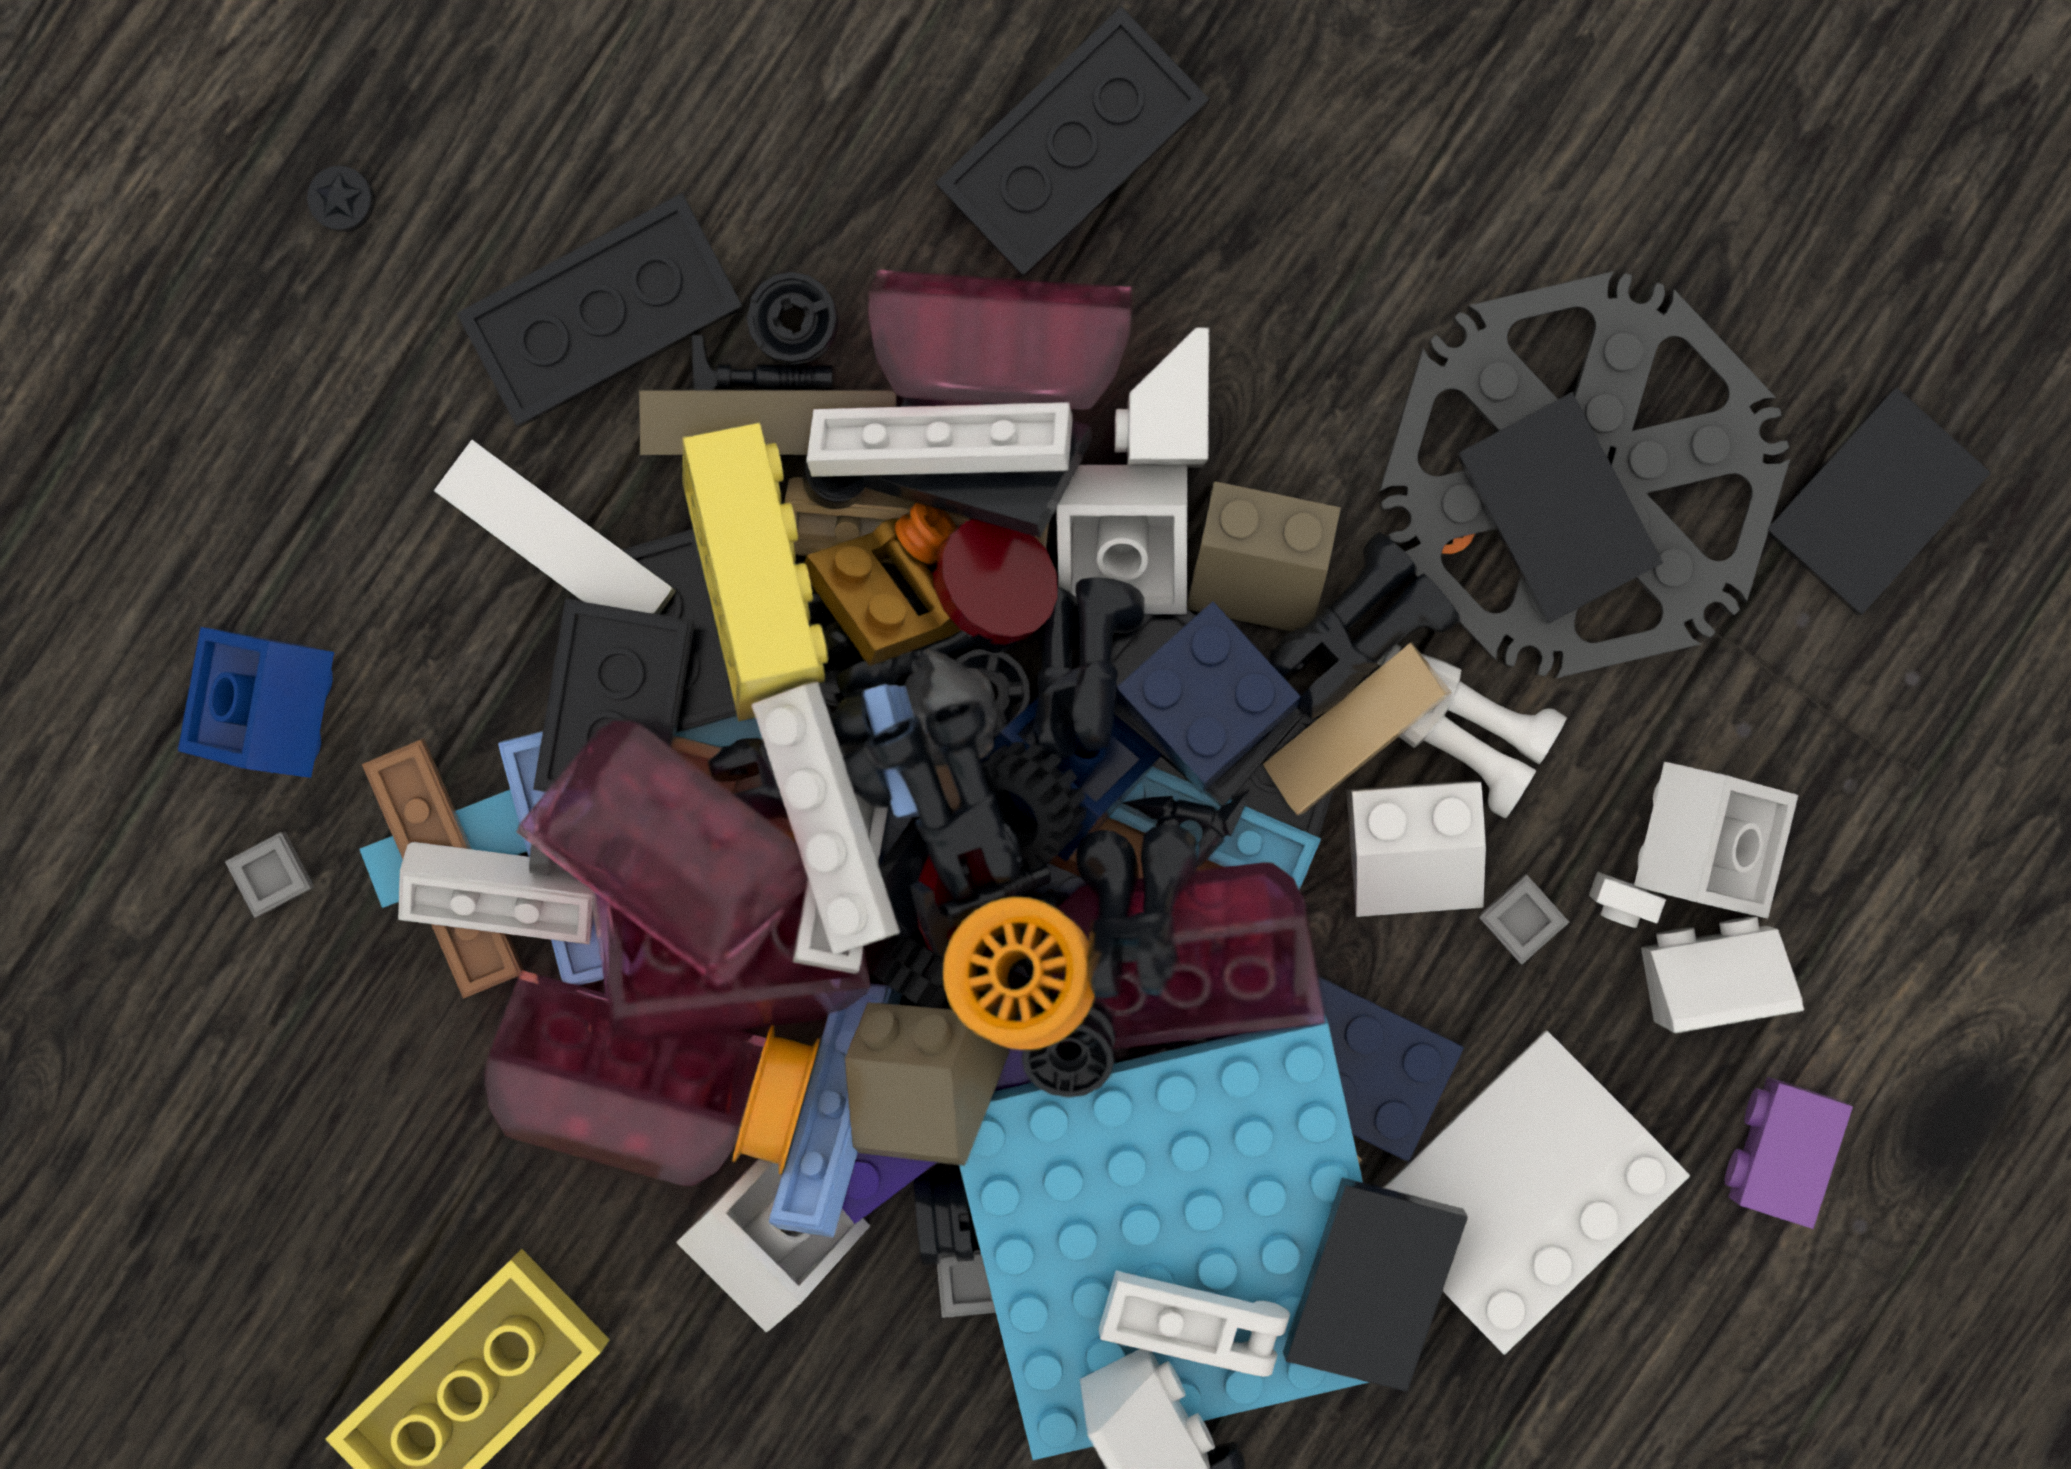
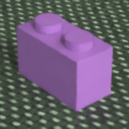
(1787, 1151)

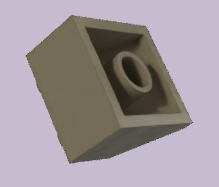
(1262, 556)
(919, 1083)

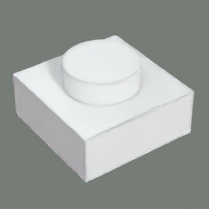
(1625, 902)

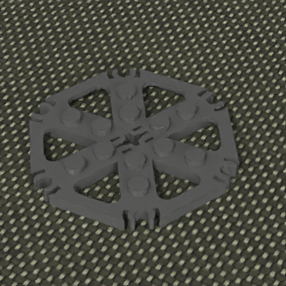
(1643, 460)

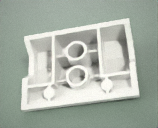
(1547, 1187)

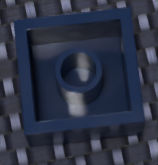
(1207, 697)

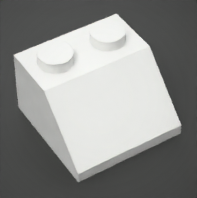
(1169, 409)
(1127, 528)
(1715, 840)
(1417, 847)
(1719, 976)
(754, 1261)
(1138, 1416)

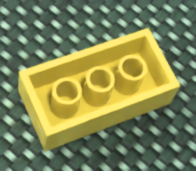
(750, 565)
(474, 1377)

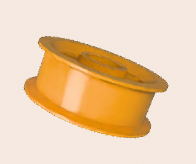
(965, 955)
(776, 1099)

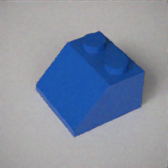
(256, 702)

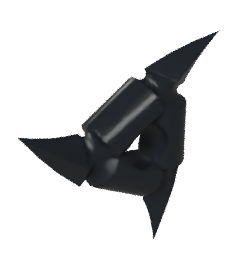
(1214, 823)

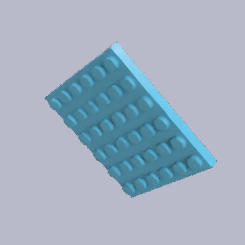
(1178, 1171)

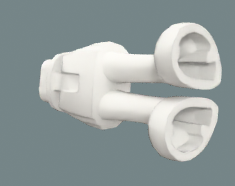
(1527, 733)

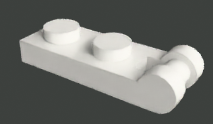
(1192, 1324)

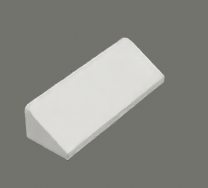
(492, 894)

